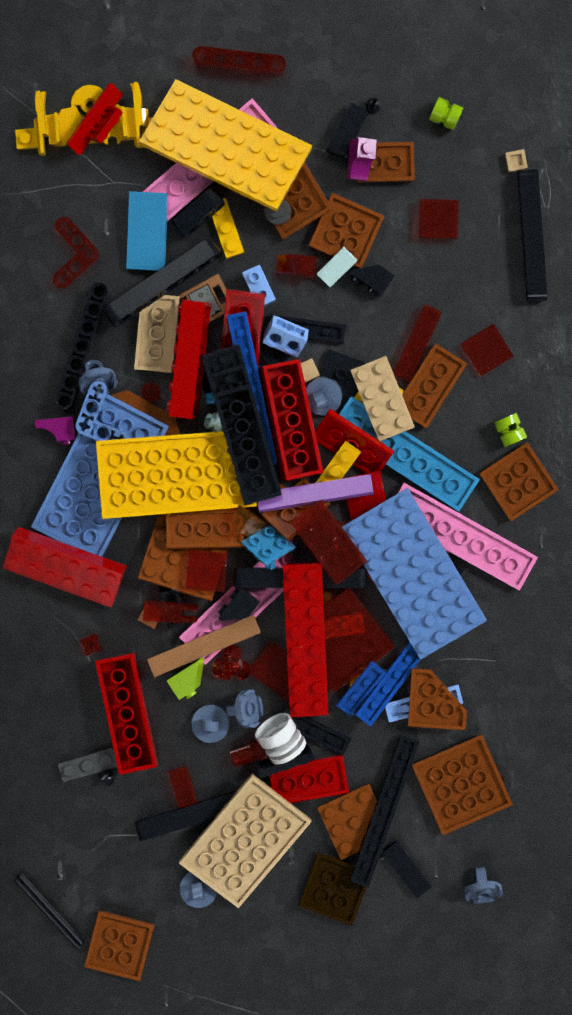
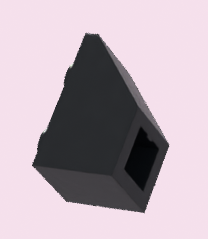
(373, 277)
(241, 606)

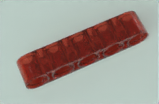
(230, 55)

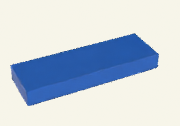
(361, 688)

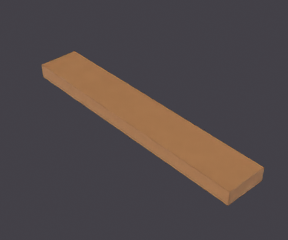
(203, 645)

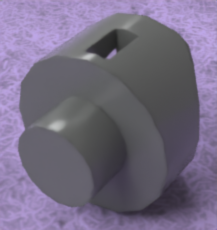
(281, 216)

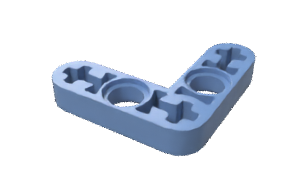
(94, 424)

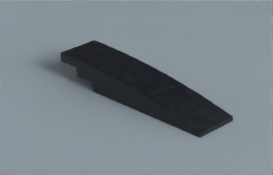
(241, 424)

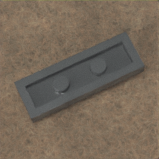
(87, 764)

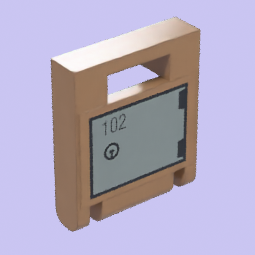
(204, 293)

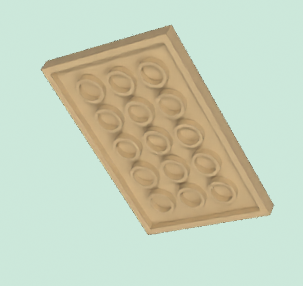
(245, 841)

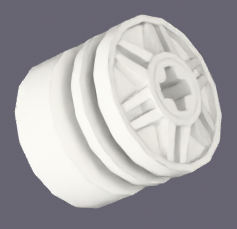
(280, 738)

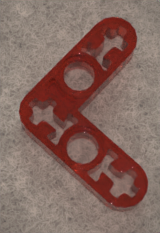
(79, 257)

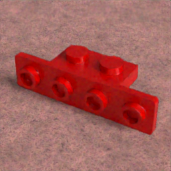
(97, 121)

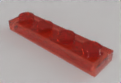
(417, 343)

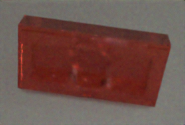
(183, 786)

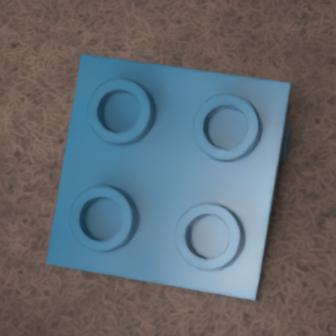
(268, 546)

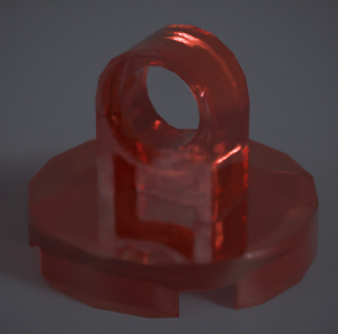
(231, 665)

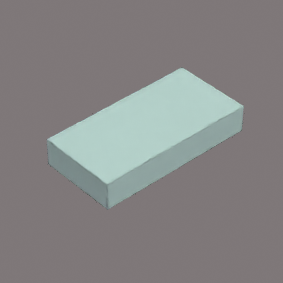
(336, 266)

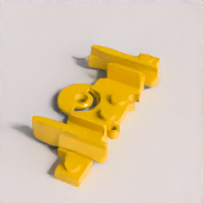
(62, 125)

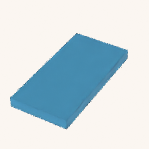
(147, 230)

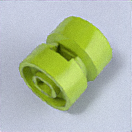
(446, 113)
(513, 436)

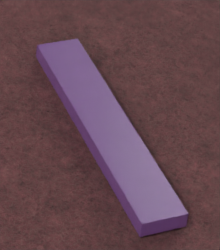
(325, 491)

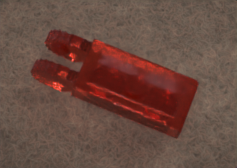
(168, 612)

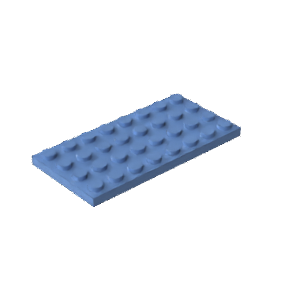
(73, 502)
(414, 573)

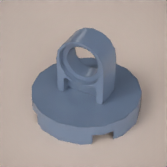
(97, 374)
(323, 395)
(246, 709)
(210, 723)
(483, 890)
(196, 892)

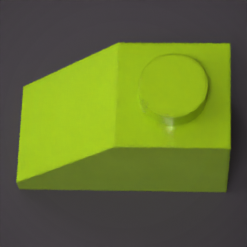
(187, 680)

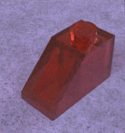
(296, 265)

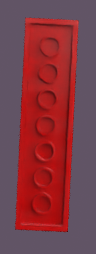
(305, 639)

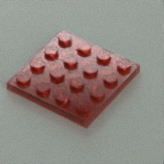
(351, 638)

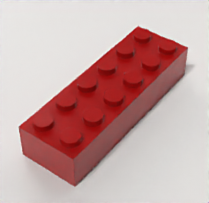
(189, 364)
(290, 420)
(64, 566)
(126, 713)

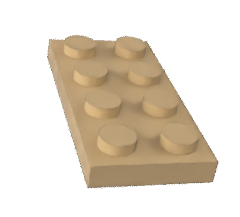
(157, 335)
(382, 398)

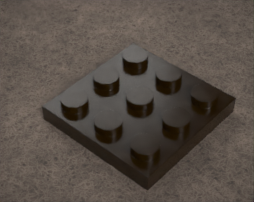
(331, 891)

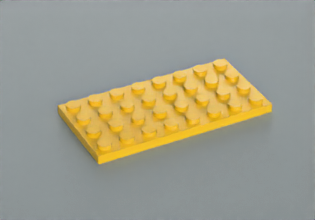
(225, 145)
(166, 475)

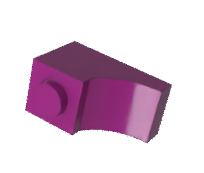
(361, 155)
(62, 428)

